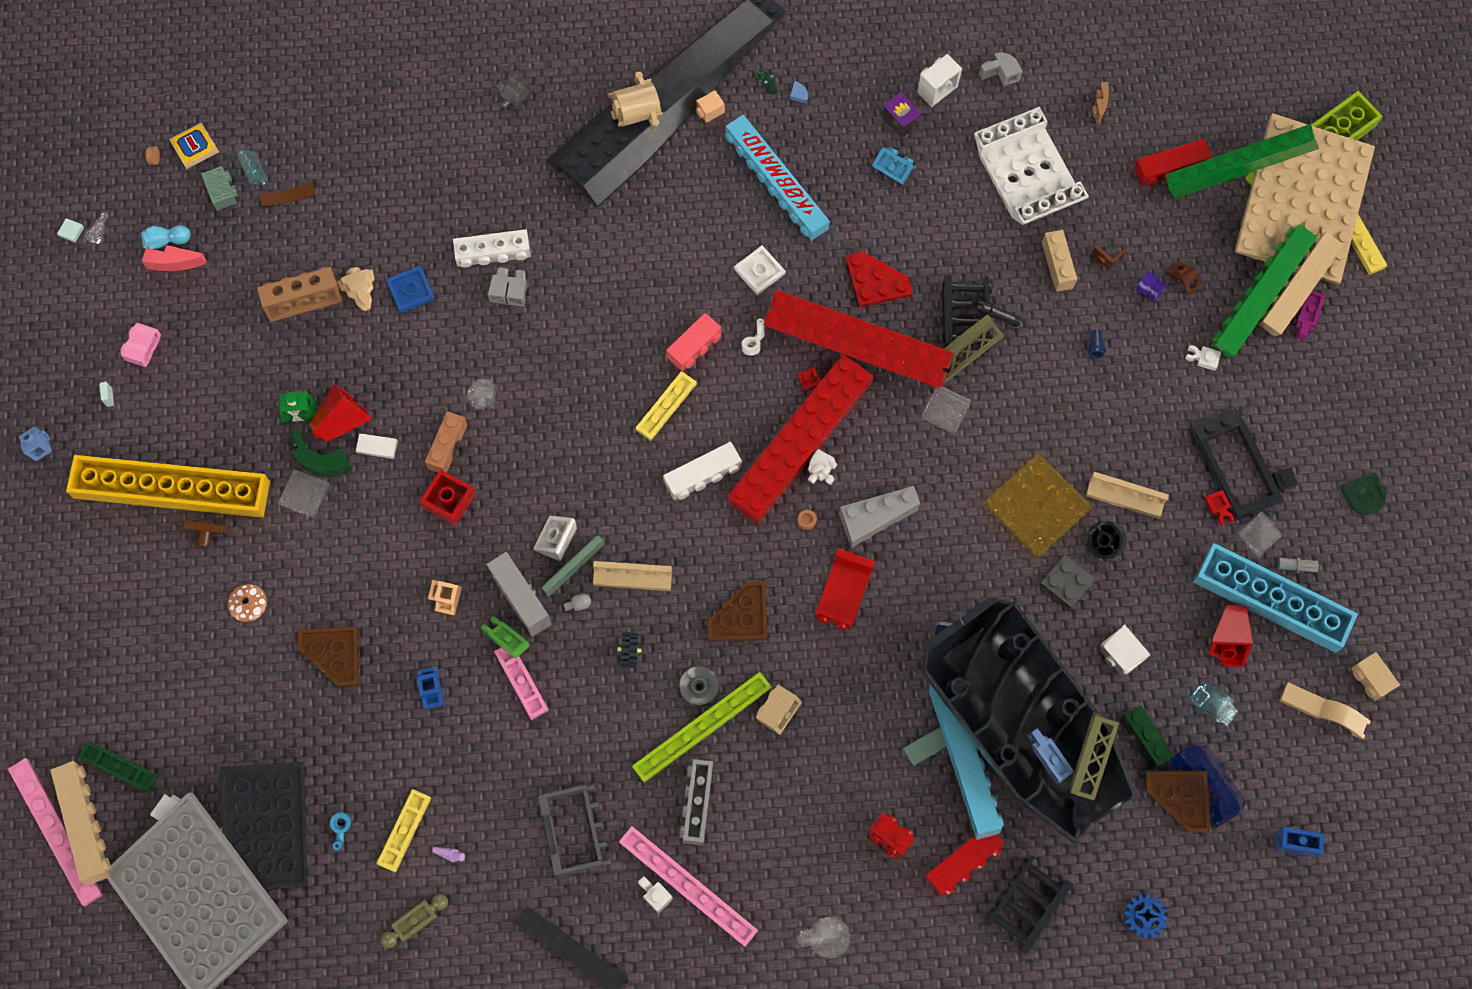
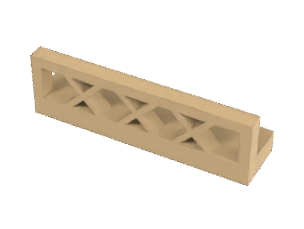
(1126, 495)
(632, 576)

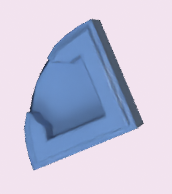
(799, 93)

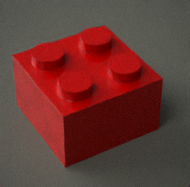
(447, 497)

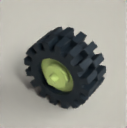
(629, 650)

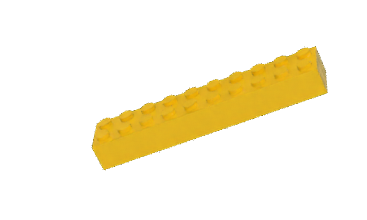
(168, 486)

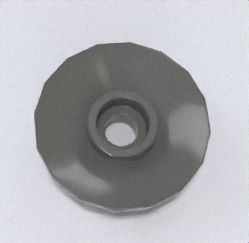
(697, 676)

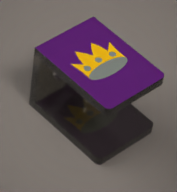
(900, 115)

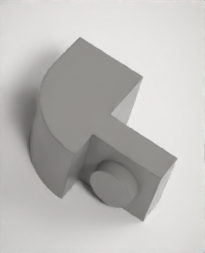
(1004, 66)

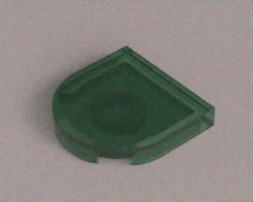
(1365, 494)

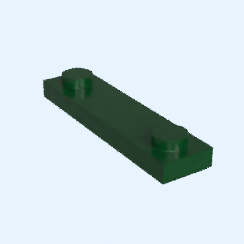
(118, 767)

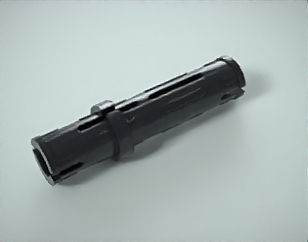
(995, 312)

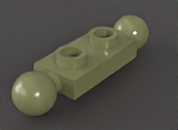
(414, 921)

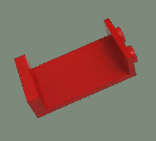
(844, 589)

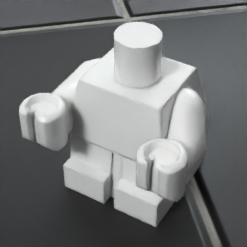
(820, 467)

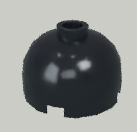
(1106, 540)

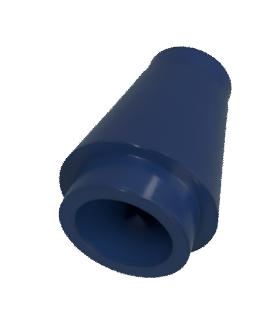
(1096, 344)

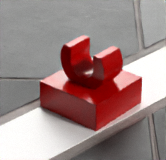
(809, 379)

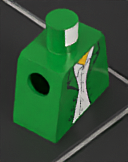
(296, 407)

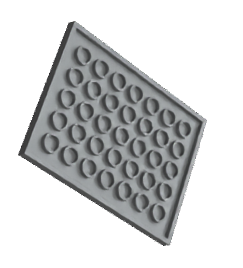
(195, 896)

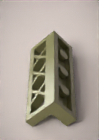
(967, 339)
(1085, 755)

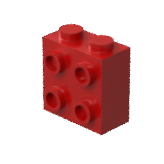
(890, 836)

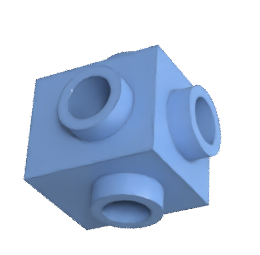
(35, 443)

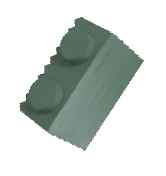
(219, 188)

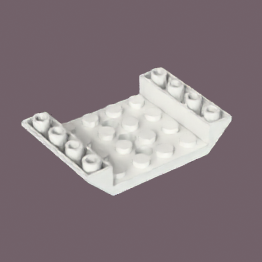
(1020, 146)

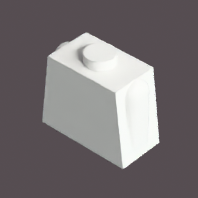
(1123, 651)

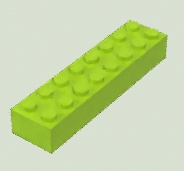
(1350, 119)

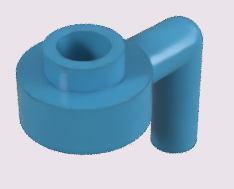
(340, 830)

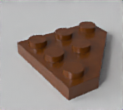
(741, 616)
(333, 652)
(1182, 796)

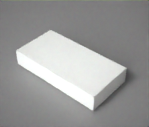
(376, 446)

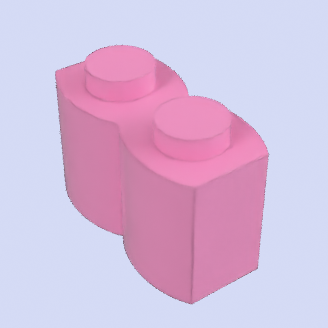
(140, 344)

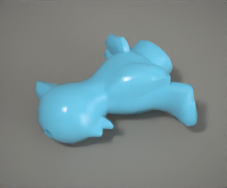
(157, 237)

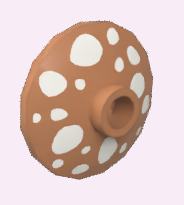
(251, 610)

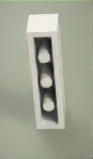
(702, 471)

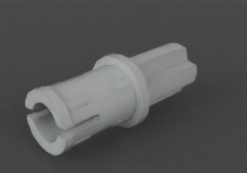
(1297, 564)

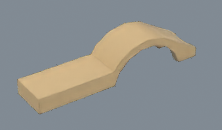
(1324, 709)

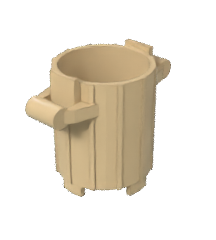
(636, 103)

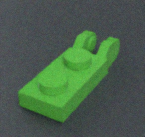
(506, 638)

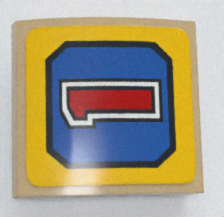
(194, 145)

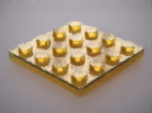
(1037, 505)

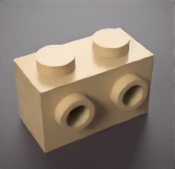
(1375, 676)
(778, 709)

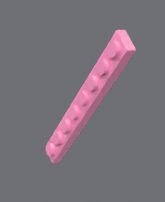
(51, 827)
(688, 886)

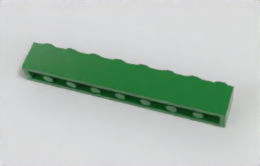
(1242, 161)
(1263, 291)

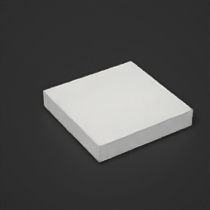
(759, 270)

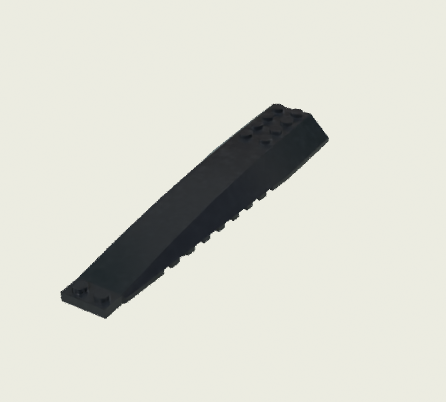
(607, 155)

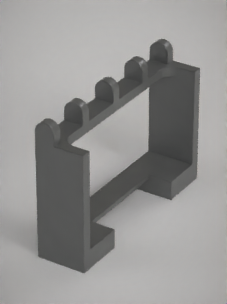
(555, 856)

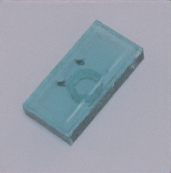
(252, 167)

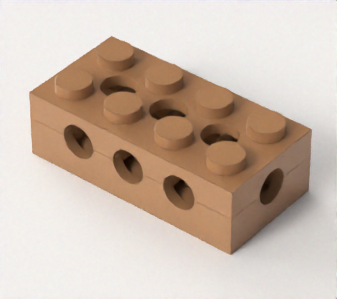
(301, 299)

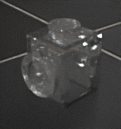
(482, 394)

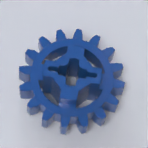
(1145, 925)

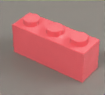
(694, 342)

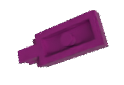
(1309, 314)

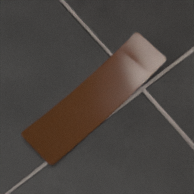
(287, 195)

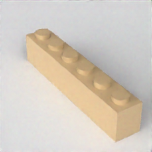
(1300, 284)
(80, 823)

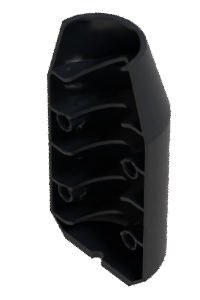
(1006, 693)

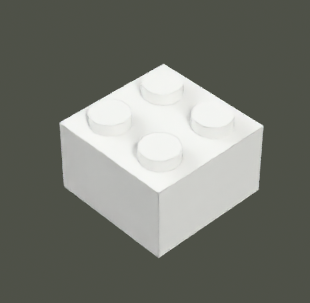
(939, 80)

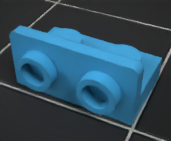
(893, 165)

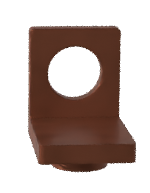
(1104, 259)
(1186, 273)

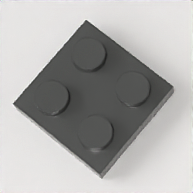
(1067, 581)

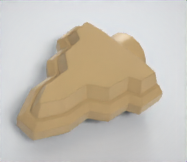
(358, 286)

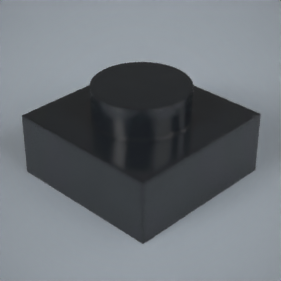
(1285, 479)

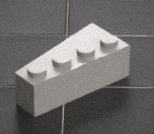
(875, 514)

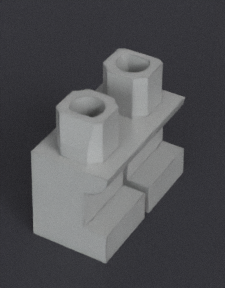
(508, 289)

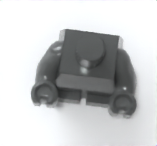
(512, 93)

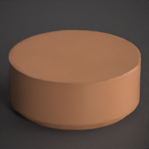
(152, 155)
(807, 519)

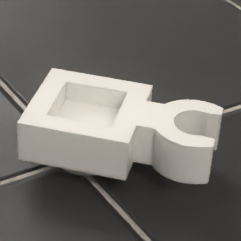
(1206, 358)

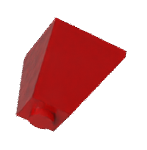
(337, 415)
(1233, 637)

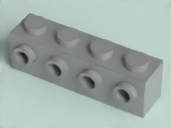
(698, 800)

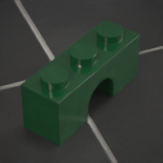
(1154, 747)

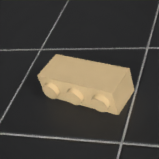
(1059, 260)

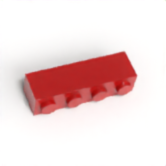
(1156, 166)
(962, 862)

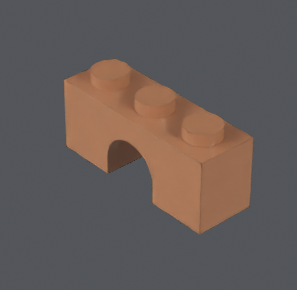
(449, 433)

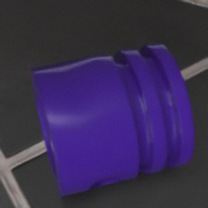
(1151, 286)

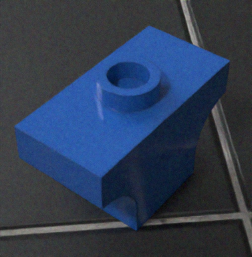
(430, 688)

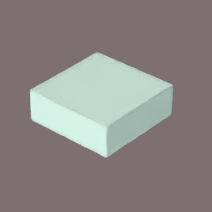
(70, 230)
(106, 394)

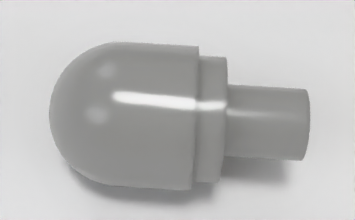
(578, 602)

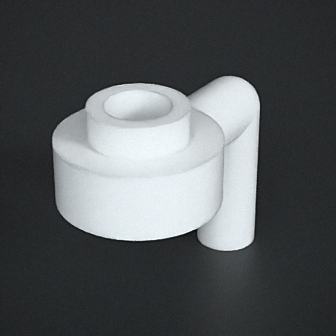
(751, 345)

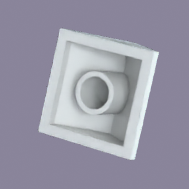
(555, 537)

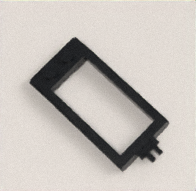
(1222, 425)

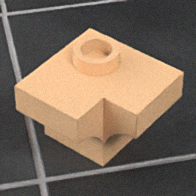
(446, 596)

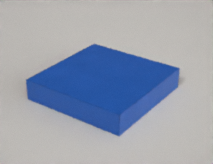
(410, 289)

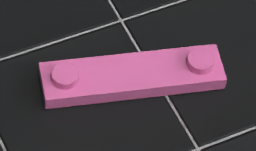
(522, 684)

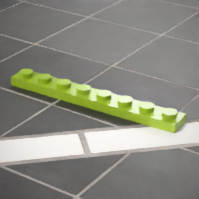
(701, 727)

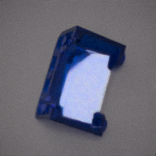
(1230, 798)

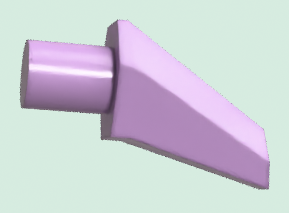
(449, 854)

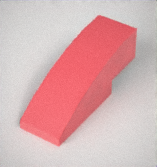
(172, 259)

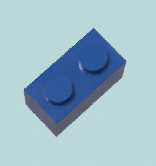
(1299, 842)

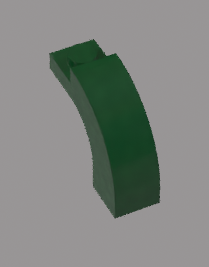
(324, 465)

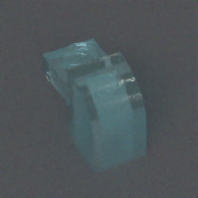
(1216, 702)

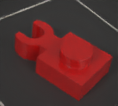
(1219, 504)

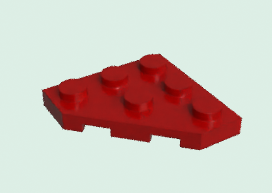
(876, 281)

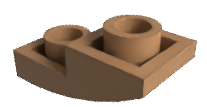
(1102, 96)

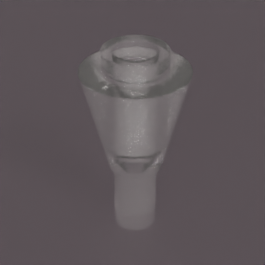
(95, 232)

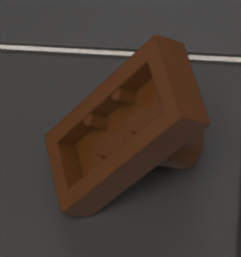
(205, 530)

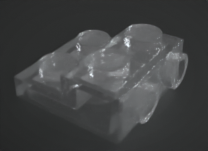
(825, 932)

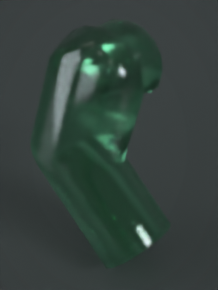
(767, 79)

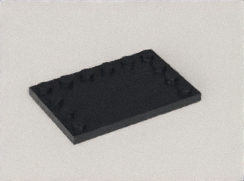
(267, 820)

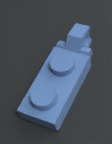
(1050, 756)

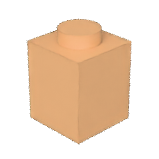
(710, 106)

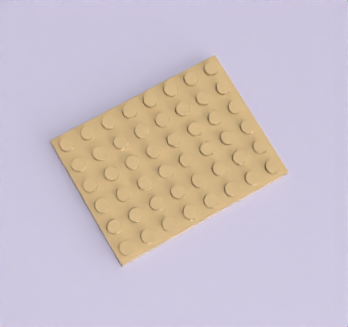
(1312, 190)

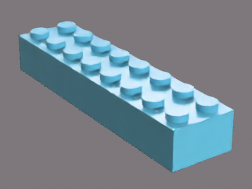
(1275, 598)

